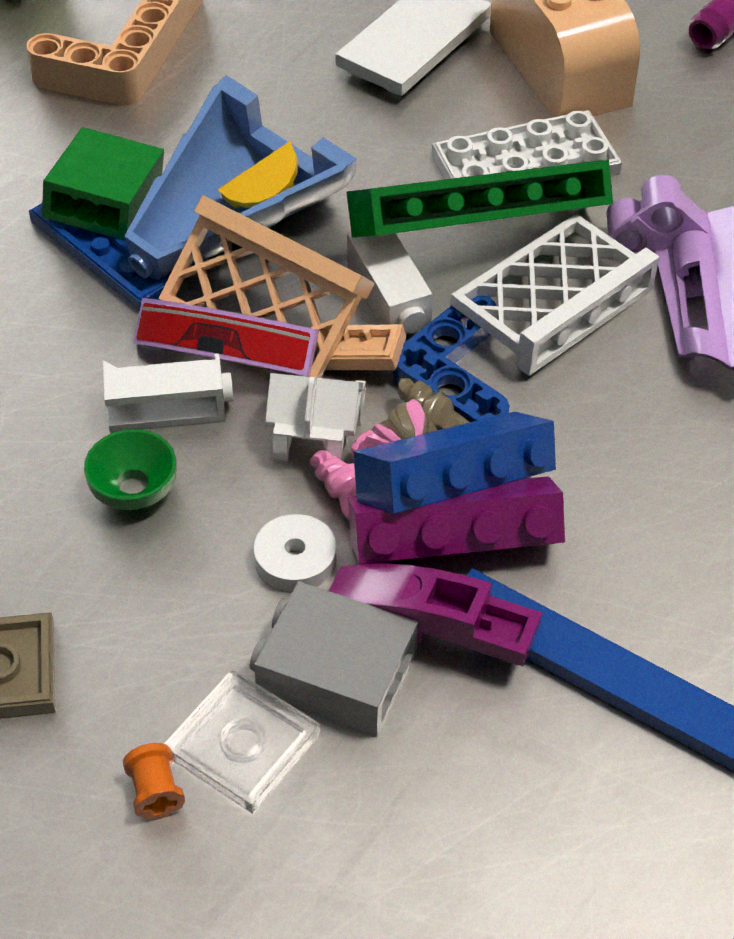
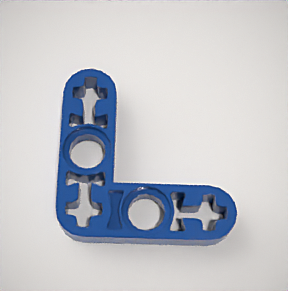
(441, 366)

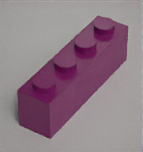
(485, 520)

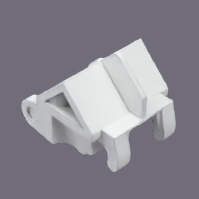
(313, 410)

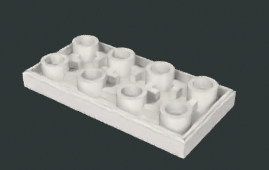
(410, 40)
(527, 146)

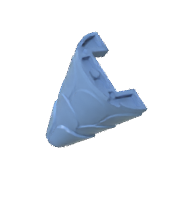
(217, 148)

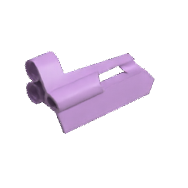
(693, 261)

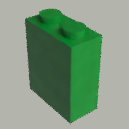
(100, 182)

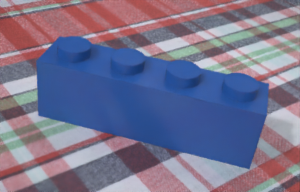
(454, 461)

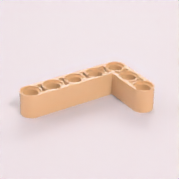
(114, 72)

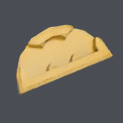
(263, 179)

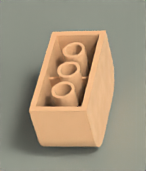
(571, 51)

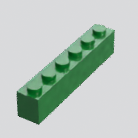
(478, 198)

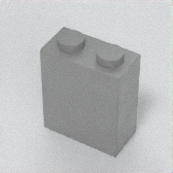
(336, 657)

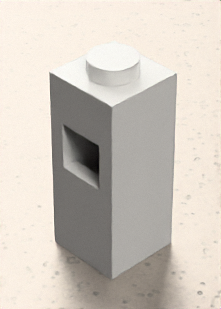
(399, 288)

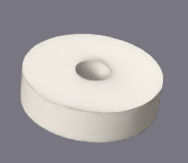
(290, 534)

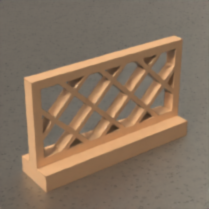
(282, 252)

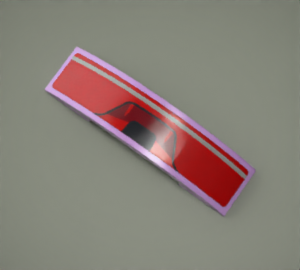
(231, 334)

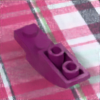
(445, 606)

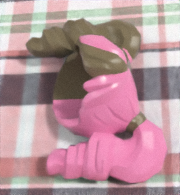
(421, 414)

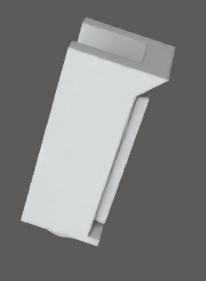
(166, 394)

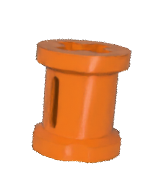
(153, 781)

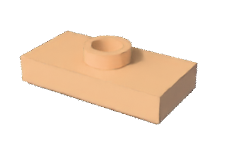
(367, 348)

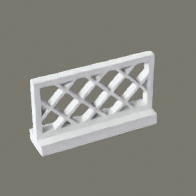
(581, 309)

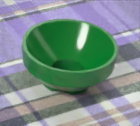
(127, 456)

